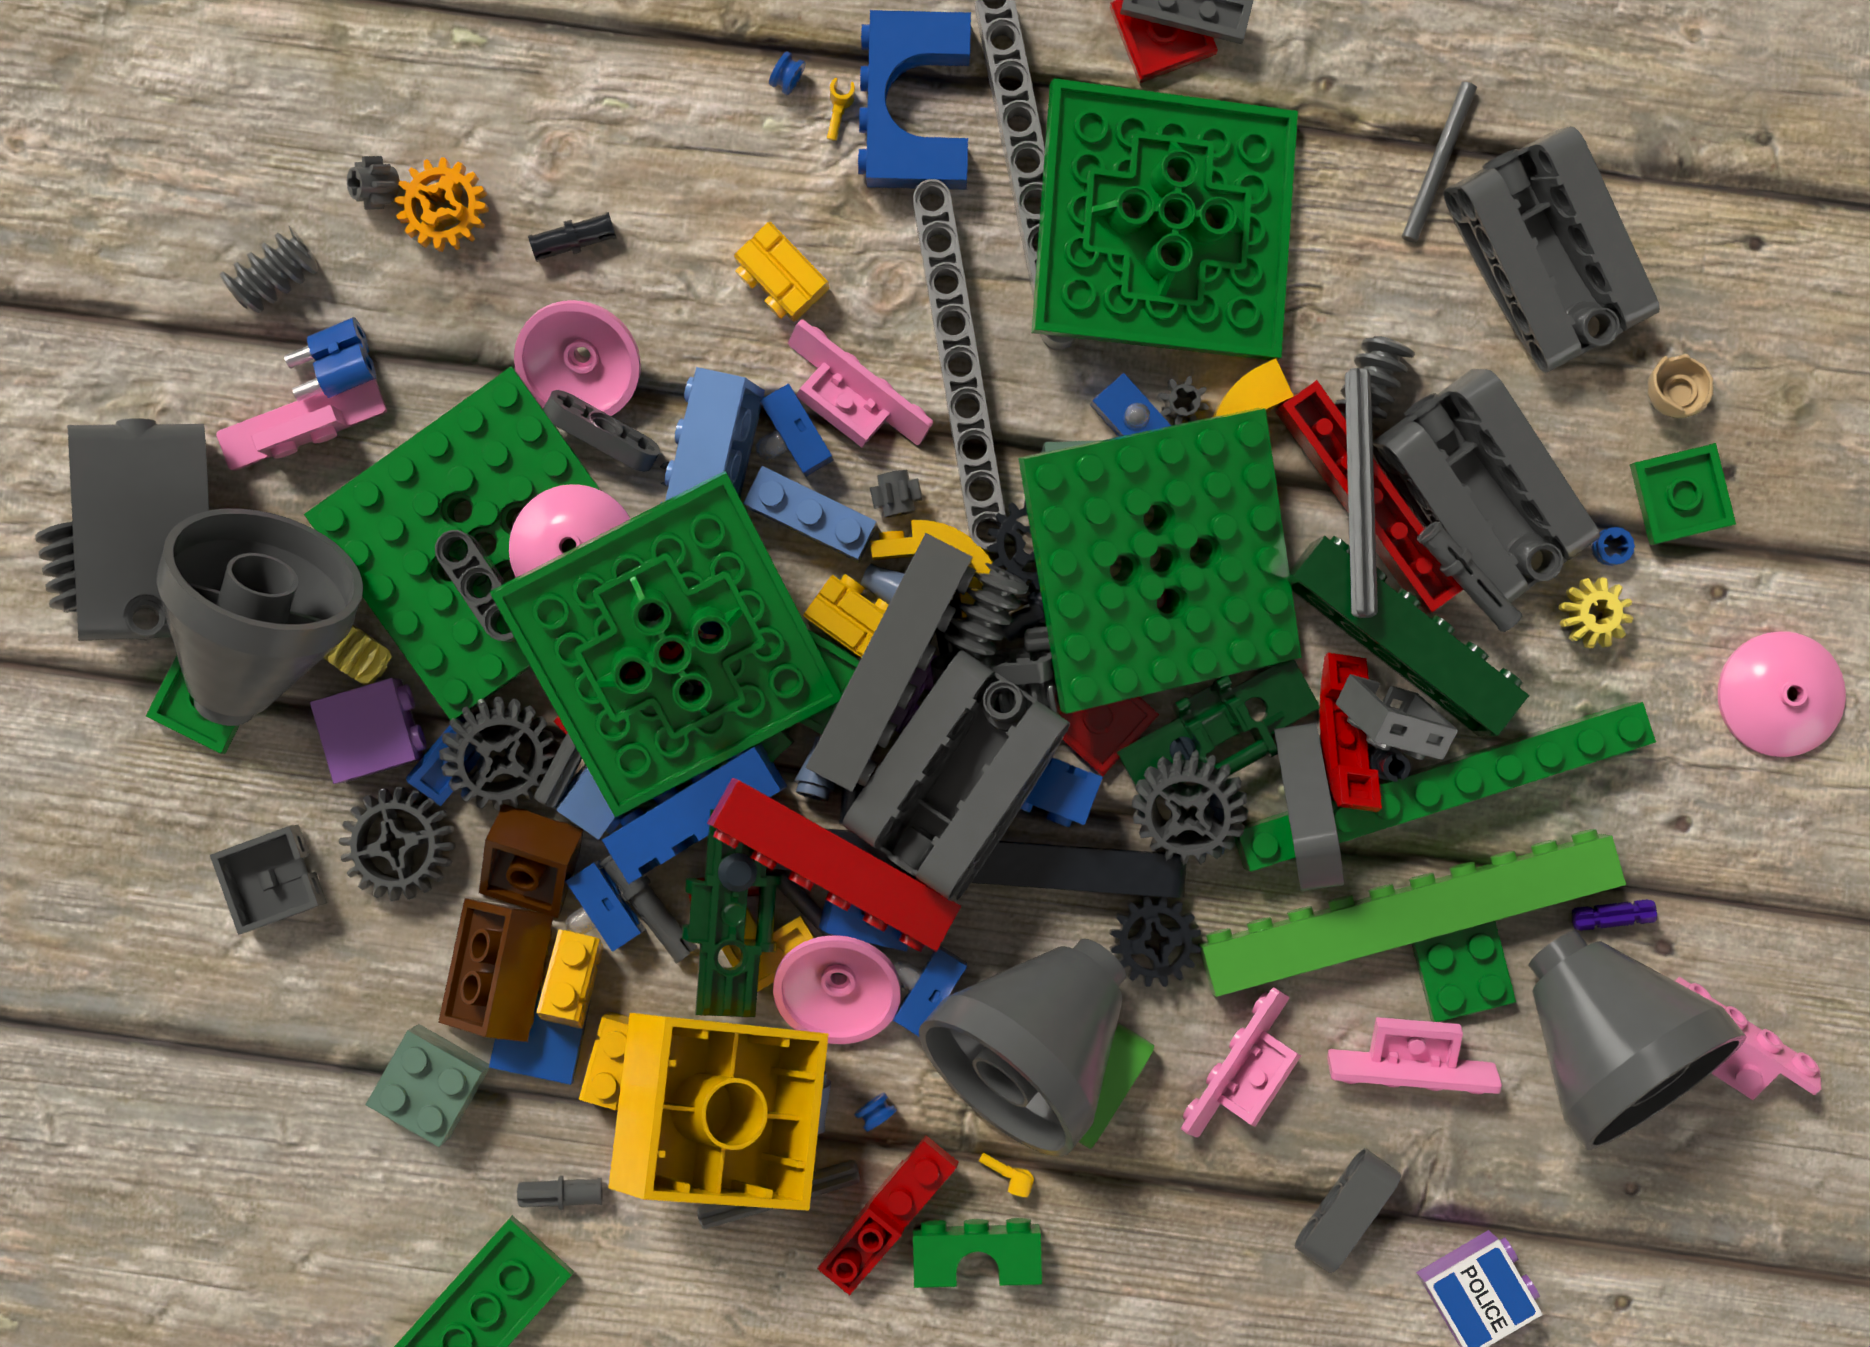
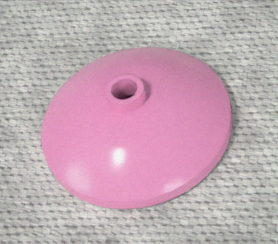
(550, 361)
(559, 515)
(1756, 699)
(844, 1005)

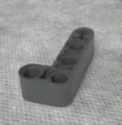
(1309, 807)

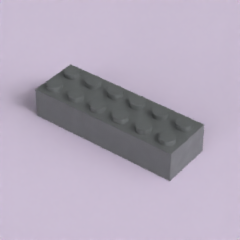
(890, 663)

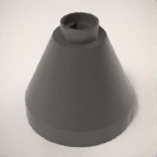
(252, 606)
(1622, 1036)
(1032, 1044)

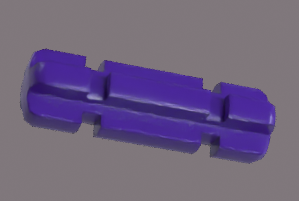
(1614, 915)

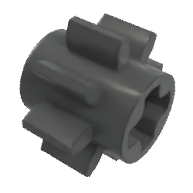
(373, 182)
(1184, 390)
(896, 493)

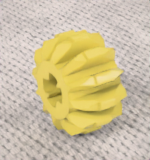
(1585, 624)
(360, 656)

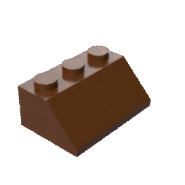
(496, 970)

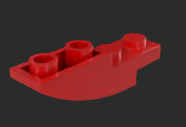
(887, 1214)

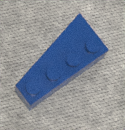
(1064, 793)
(683, 816)

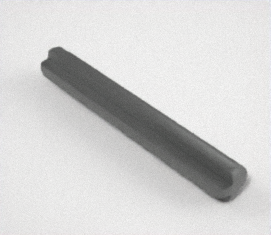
(824, 1181)

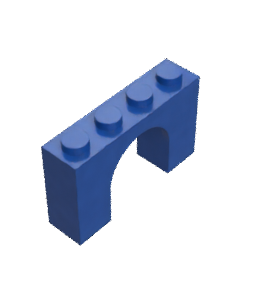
(895, 45)

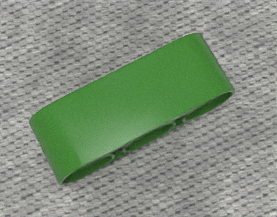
(1126, 1061)

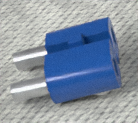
(339, 358)

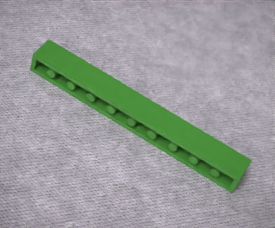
(1411, 913)

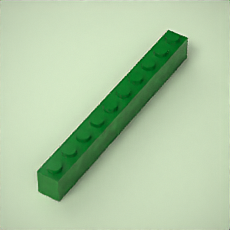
(1465, 779)

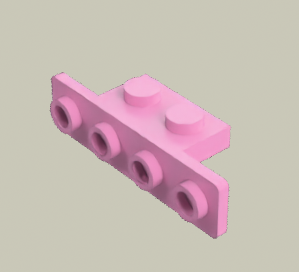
(850, 393)
(298, 423)
(1414, 1056)
(1761, 1057)
(1249, 1073)

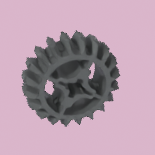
(479, 782)
(1211, 833)
(401, 858)

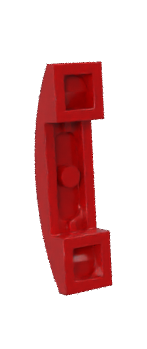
(1341, 743)

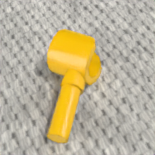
(839, 103)
(1020, 1179)

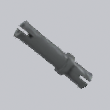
(1457, 563)
(651, 910)

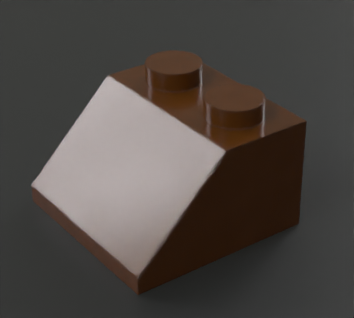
(529, 860)

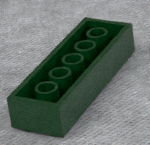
(1410, 641)

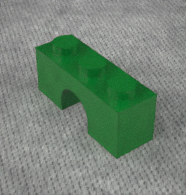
(1012, 1246)

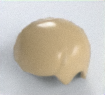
(1680, 386)

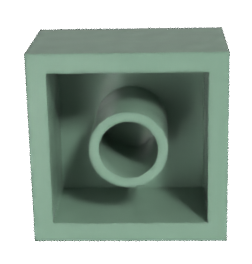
(428, 1085)

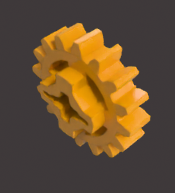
(435, 219)

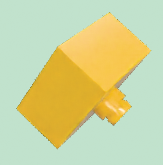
(718, 1113)

